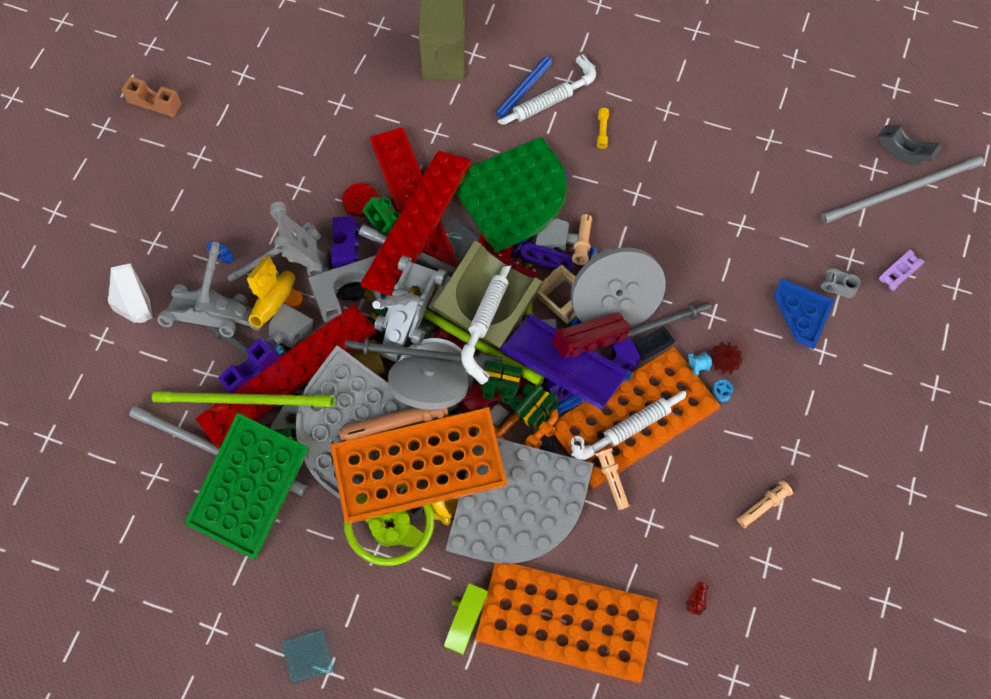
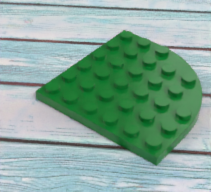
(514, 193)

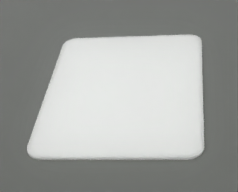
(498, 413)

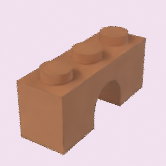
(139, 94)

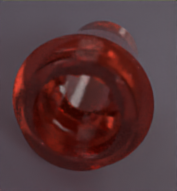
(697, 600)

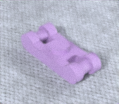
(901, 270)

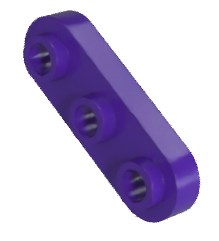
(540, 253)

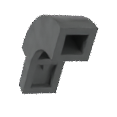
(905, 148)

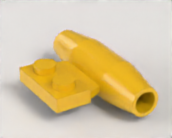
(270, 290)

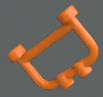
(533, 440)

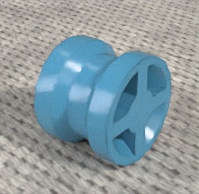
(723, 386)

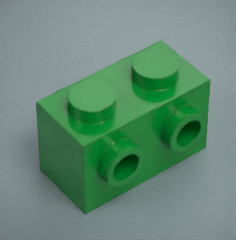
(381, 214)

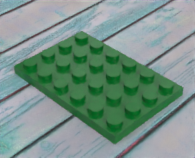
(247, 486)

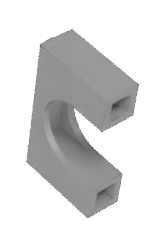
(327, 284)

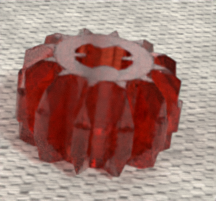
(727, 351)

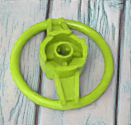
(401, 534)

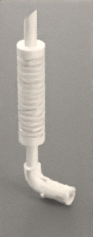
(553, 95)
(482, 322)
(627, 427)

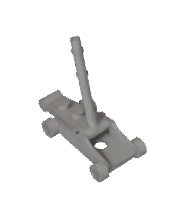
(294, 243)
(207, 306)
(405, 308)

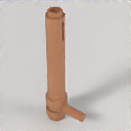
(389, 422)

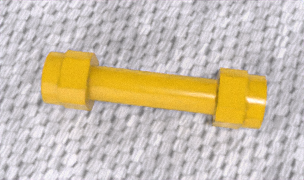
(603, 117)

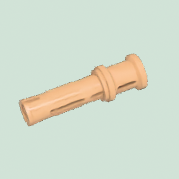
(582, 245)
(771, 498)
(621, 502)

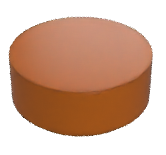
(294, 299)

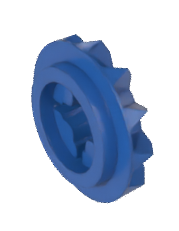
(225, 254)

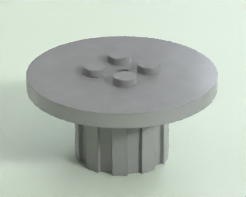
(618, 282)

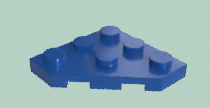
(803, 311)

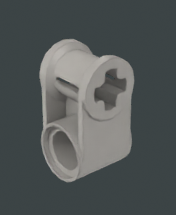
(839, 283)

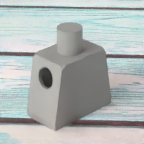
(556, 236)
(289, 327)

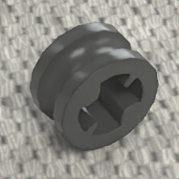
(417, 514)

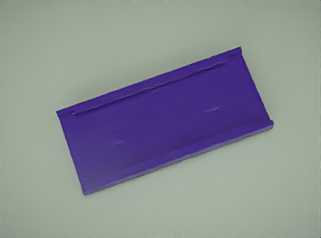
(586, 376)

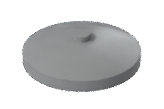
(427, 382)

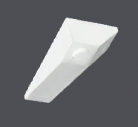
(128, 295)

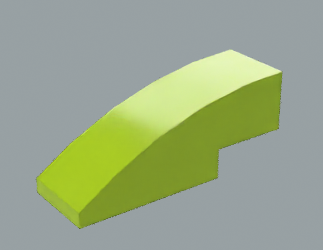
(466, 618)

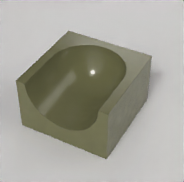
(442, 39)
(468, 286)

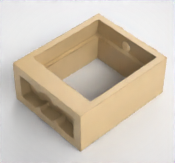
(556, 277)

